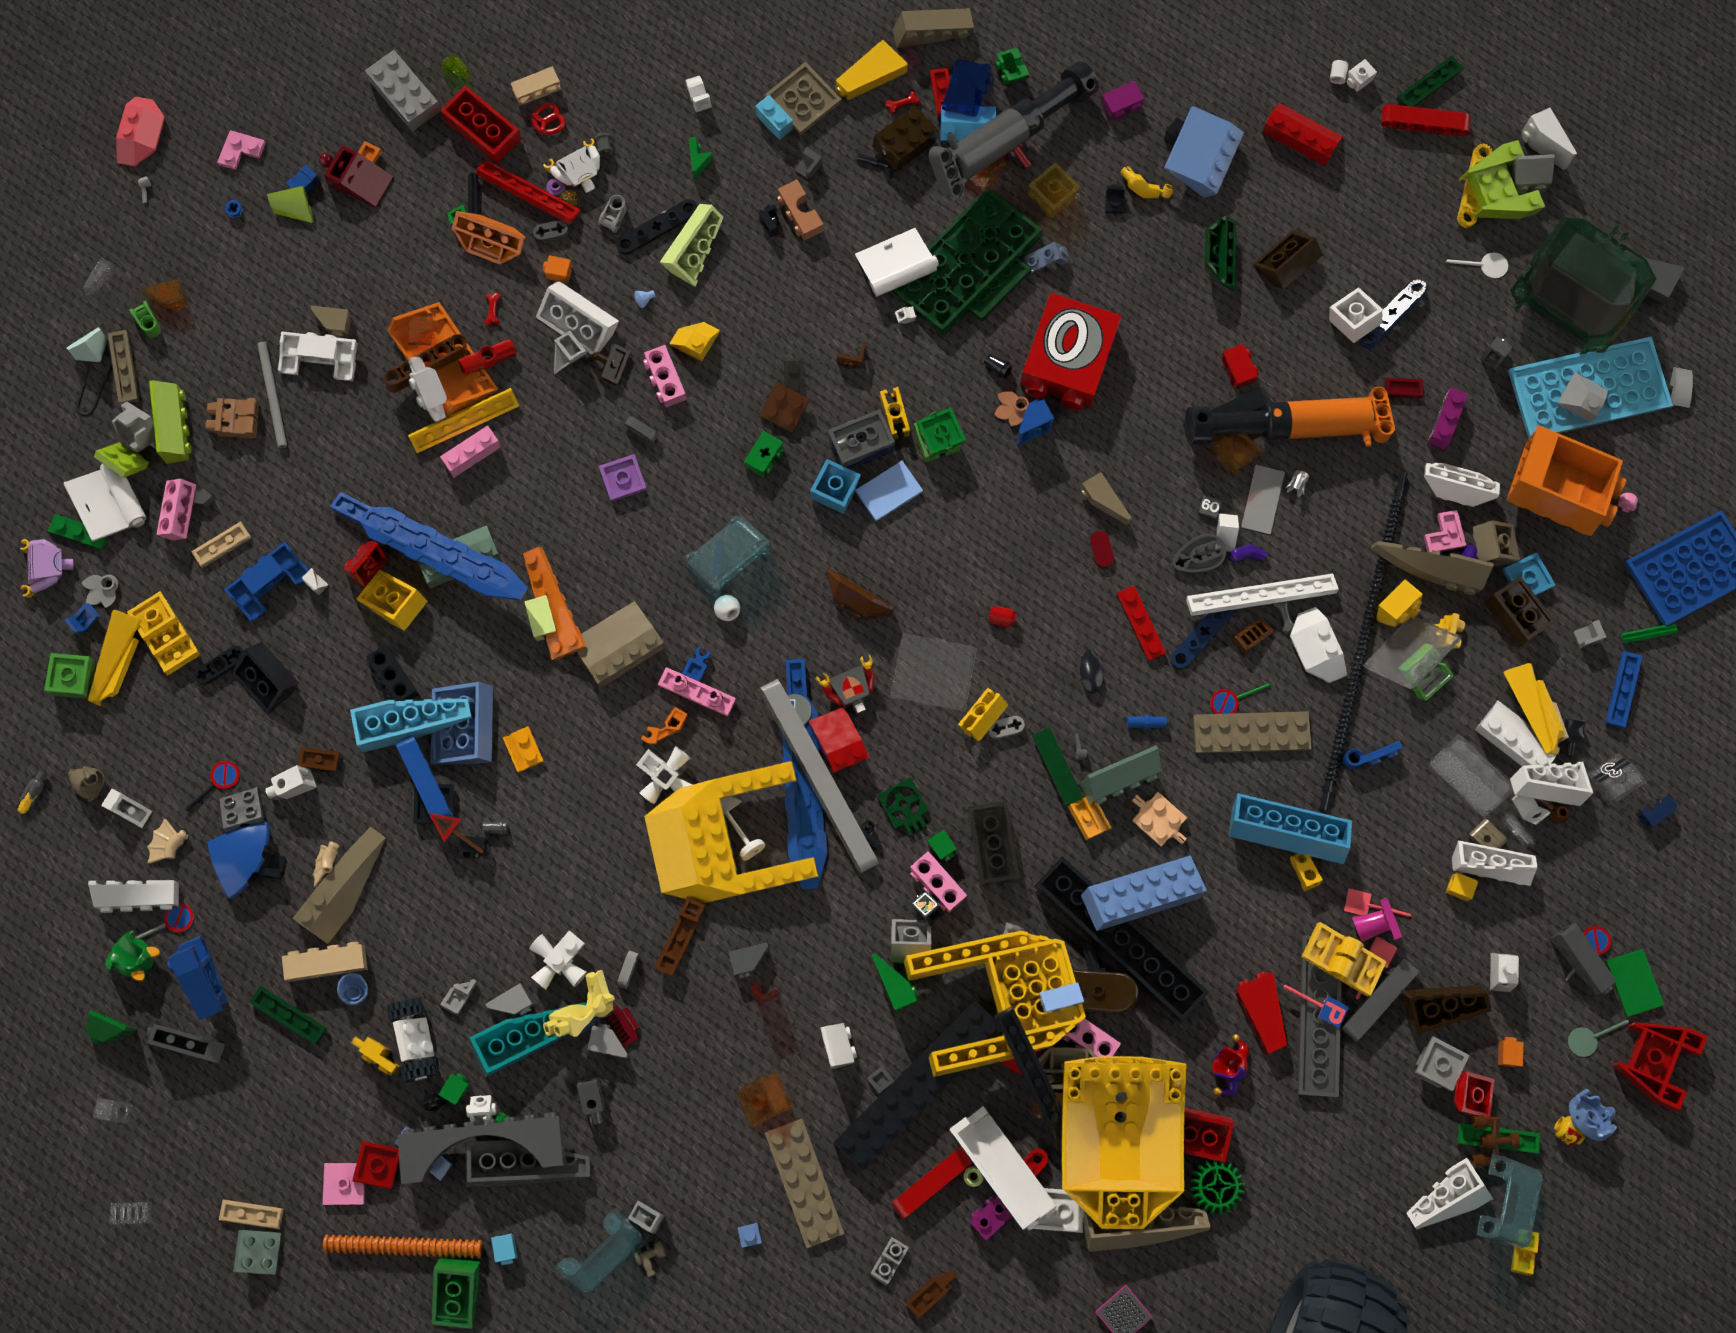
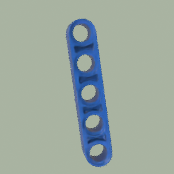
(423, 777)

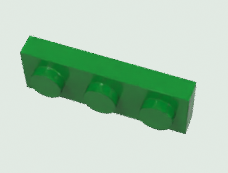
(73, 531)

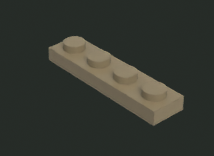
(123, 367)

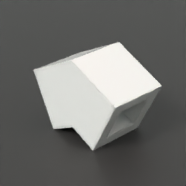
(905, 315)

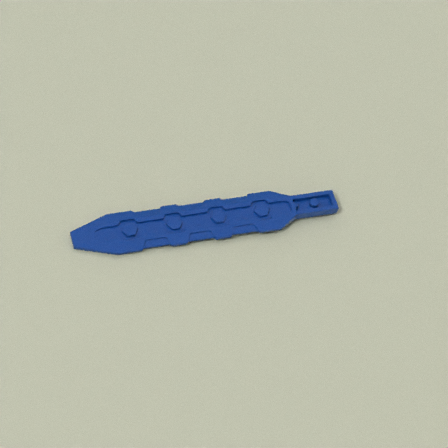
(433, 549)
(803, 807)

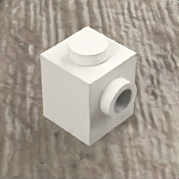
(1360, 75)

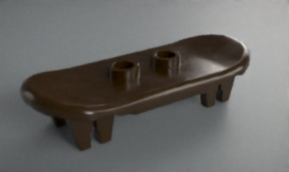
(1106, 991)

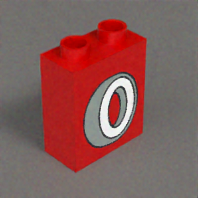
(1069, 351)

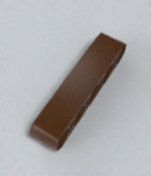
(429, 355)

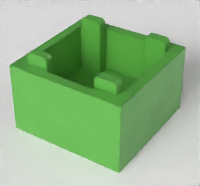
(69, 675)

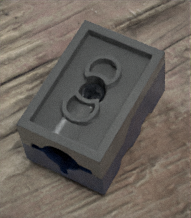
(861, 440)

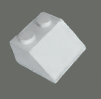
(838, 1046)

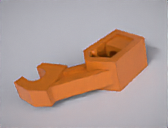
(659, 734)

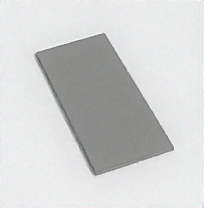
(1263, 499)

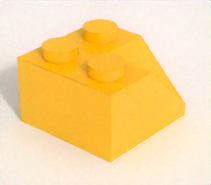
(1400, 605)

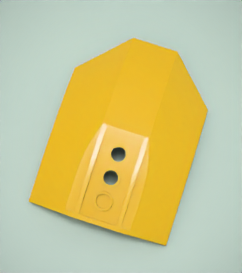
(1131, 1167)

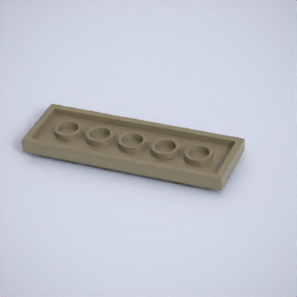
(1252, 732)
(804, 1183)

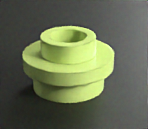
(978, 1181)

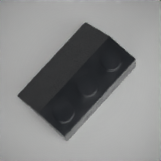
(264, 677)

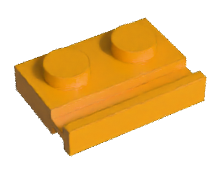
(523, 749)
(1089, 818)

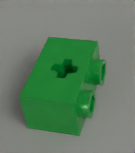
(765, 444)

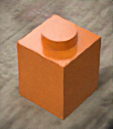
(557, 269)
(1510, 1052)

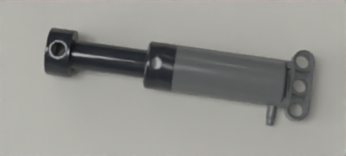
(1007, 130)

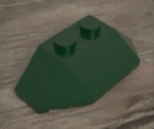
(1221, 252)

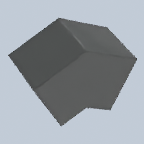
(202, 498)

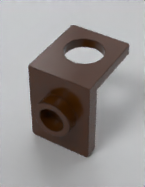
(850, 361)

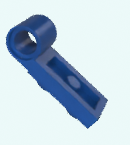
(1372, 758)

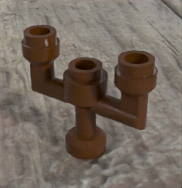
(1491, 1140)

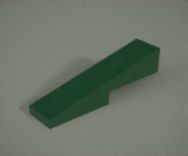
(1057, 766)

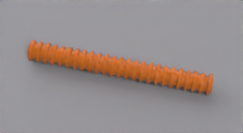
(402, 1246)

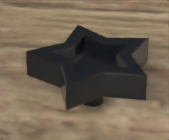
(646, 1243)

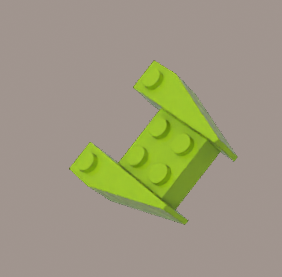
(1496, 189)

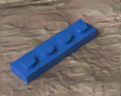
(1623, 689)

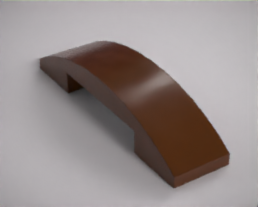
(680, 937)

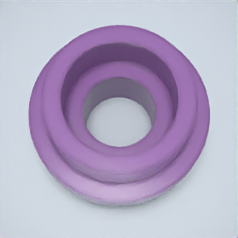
(556, 192)

